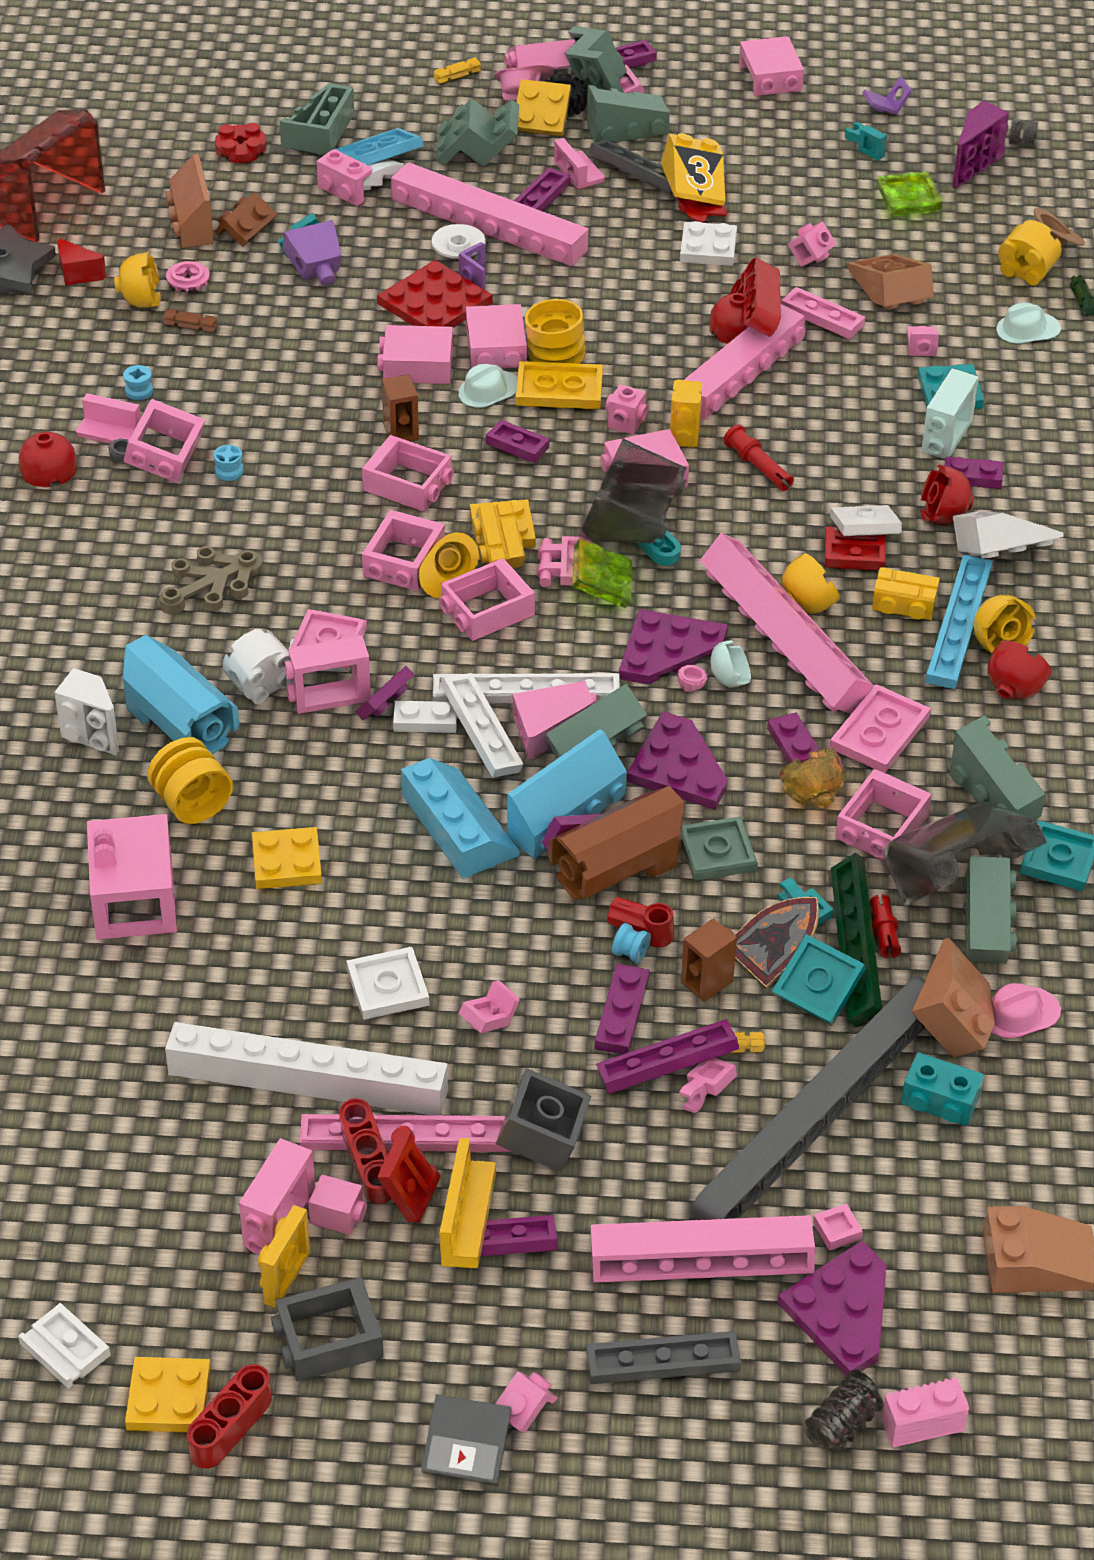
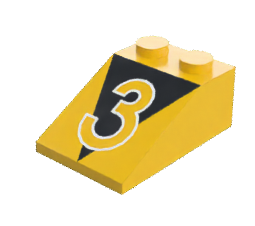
(694, 168)

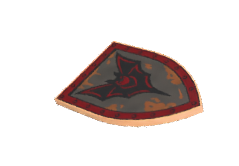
(774, 935)

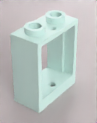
(949, 414)

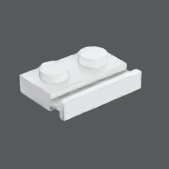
(64, 1345)

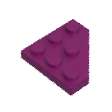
(667, 643)
(679, 759)
(842, 1307)

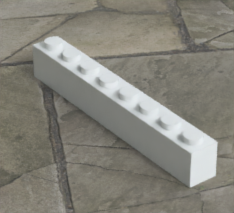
(307, 1069)

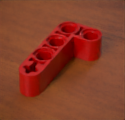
(761, 296)

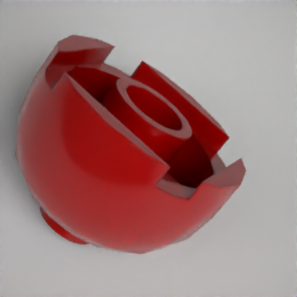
(728, 317)
(47, 459)
(946, 495)
(1016, 672)

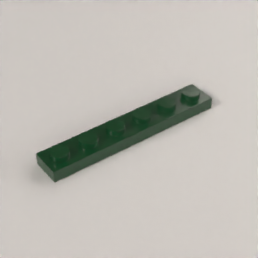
(856, 935)

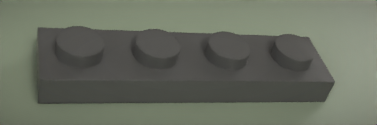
(630, 162)
(663, 1357)

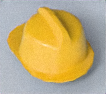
(447, 559)

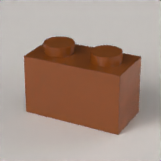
(400, 407)
(708, 959)

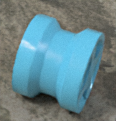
(138, 382)
(228, 462)
(631, 943)

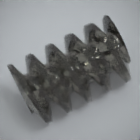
(844, 1412)

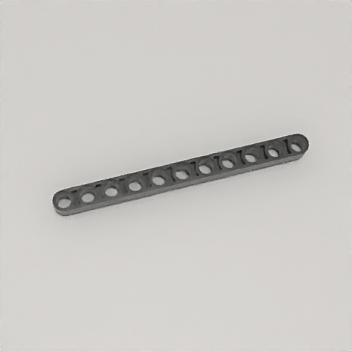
(812, 1109)

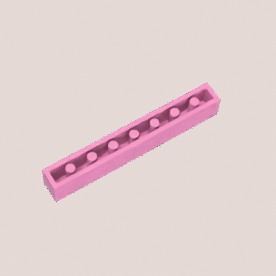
(490, 214)
(786, 624)

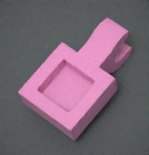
(706, 1077)

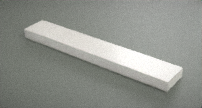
(501, 687)

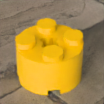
(1029, 252)

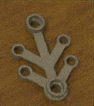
(245, 564)

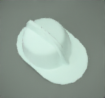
(1027, 323)
(487, 385)

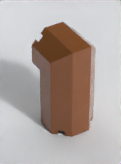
(620, 843)

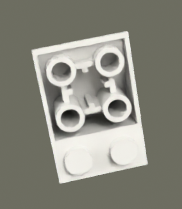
(990, 532)

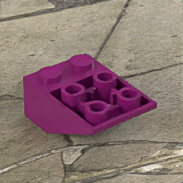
(980, 141)

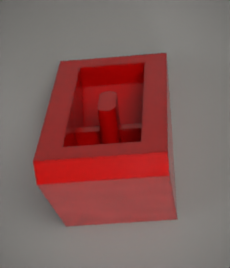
(80, 264)

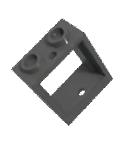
(333, 1355)

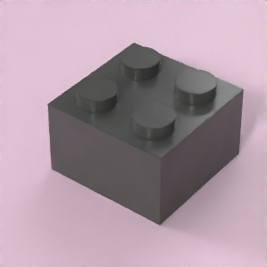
(543, 1120)

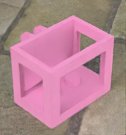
(130, 863)

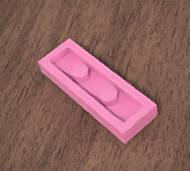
(824, 313)

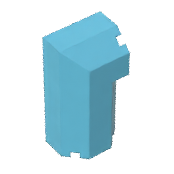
(175, 695)

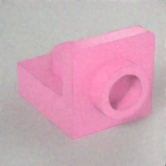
(922, 341)

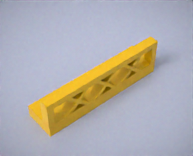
(466, 1209)

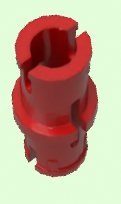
(885, 926)

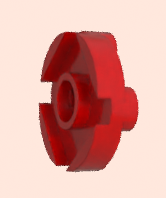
(240, 142)

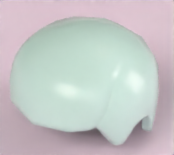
(730, 665)

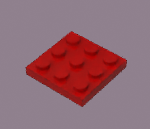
(433, 297)

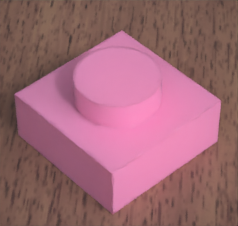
(837, 1227)

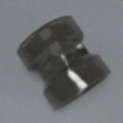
(1029, 133)

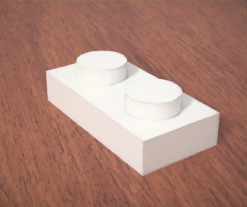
(424, 717)

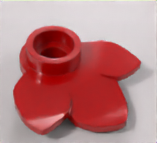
(699, 210)

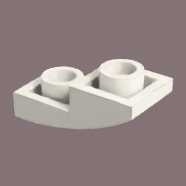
(380, 170)

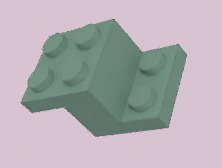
(595, 58)
(477, 132)

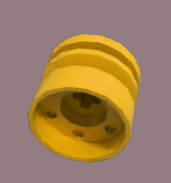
(555, 332)
(190, 780)

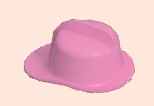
(511, 78)
(1023, 1010)

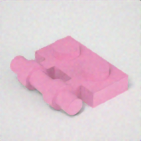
(548, 552)

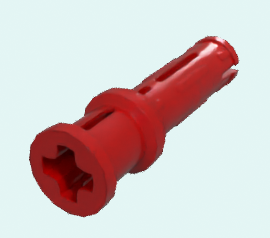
(750, 451)

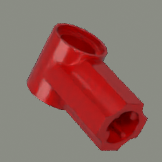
(655, 919)

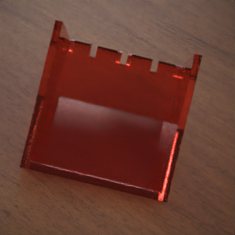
(61, 143)

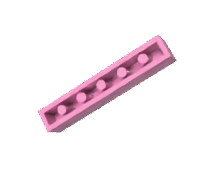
(745, 359)
(702, 1248)

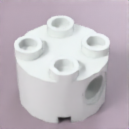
(257, 665)

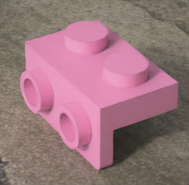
(342, 176)

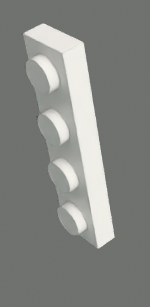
(482, 725)

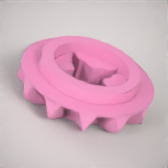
(177, 275)

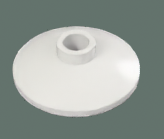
(456, 238)

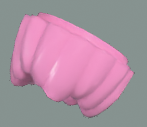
(691, 678)

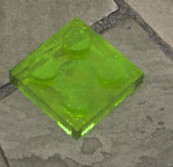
(909, 193)
(602, 573)

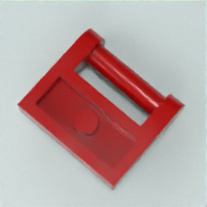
(854, 552)
(408, 1175)

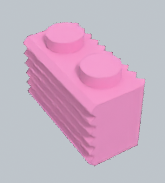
(924, 1412)

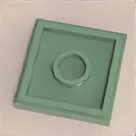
(718, 848)

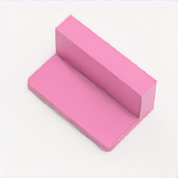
(576, 164)
(107, 419)

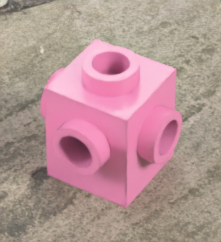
(817, 243)
(626, 409)

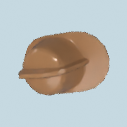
(1058, 228)

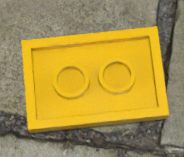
(559, 385)

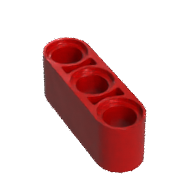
(361, 1136)
(232, 1400)

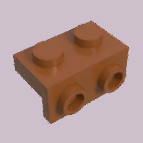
(246, 219)

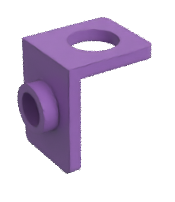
(889, 103)
(473, 269)

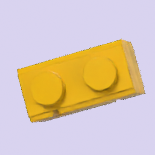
(686, 412)
(499, 534)
(905, 594)

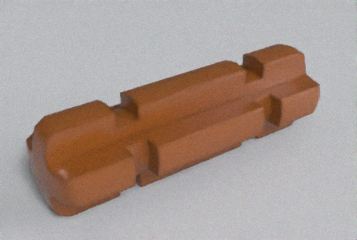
(190, 320)

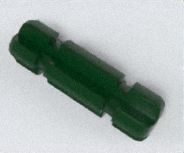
(1082, 294)

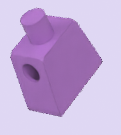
(314, 251)

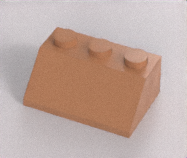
(190, 205)

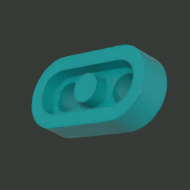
(663, 551)

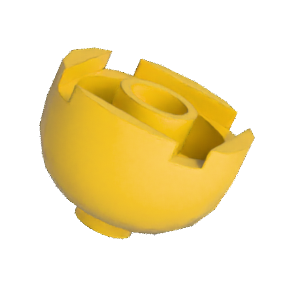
(138, 281)
(807, 586)
(1003, 619)

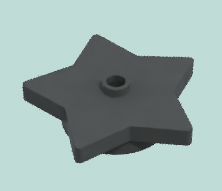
(20, 260)

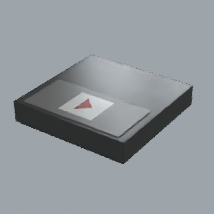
(466, 1440)

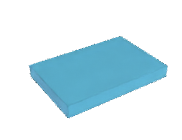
(382, 146)

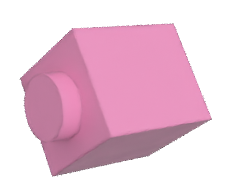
(336, 1204)

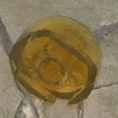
(815, 779)

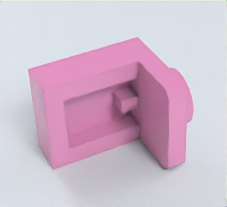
(492, 1011)
(526, 1398)

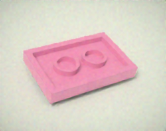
(880, 728)

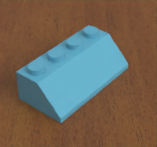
(574, 784)
(456, 817)

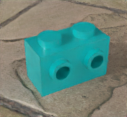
(942, 1089)

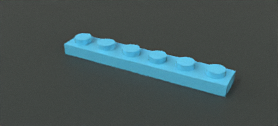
(958, 622)

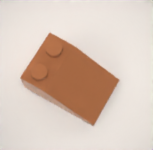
(893, 279)
(956, 1003)
(1037, 1251)

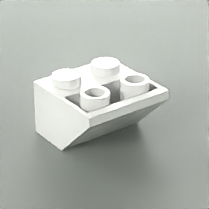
(86, 712)

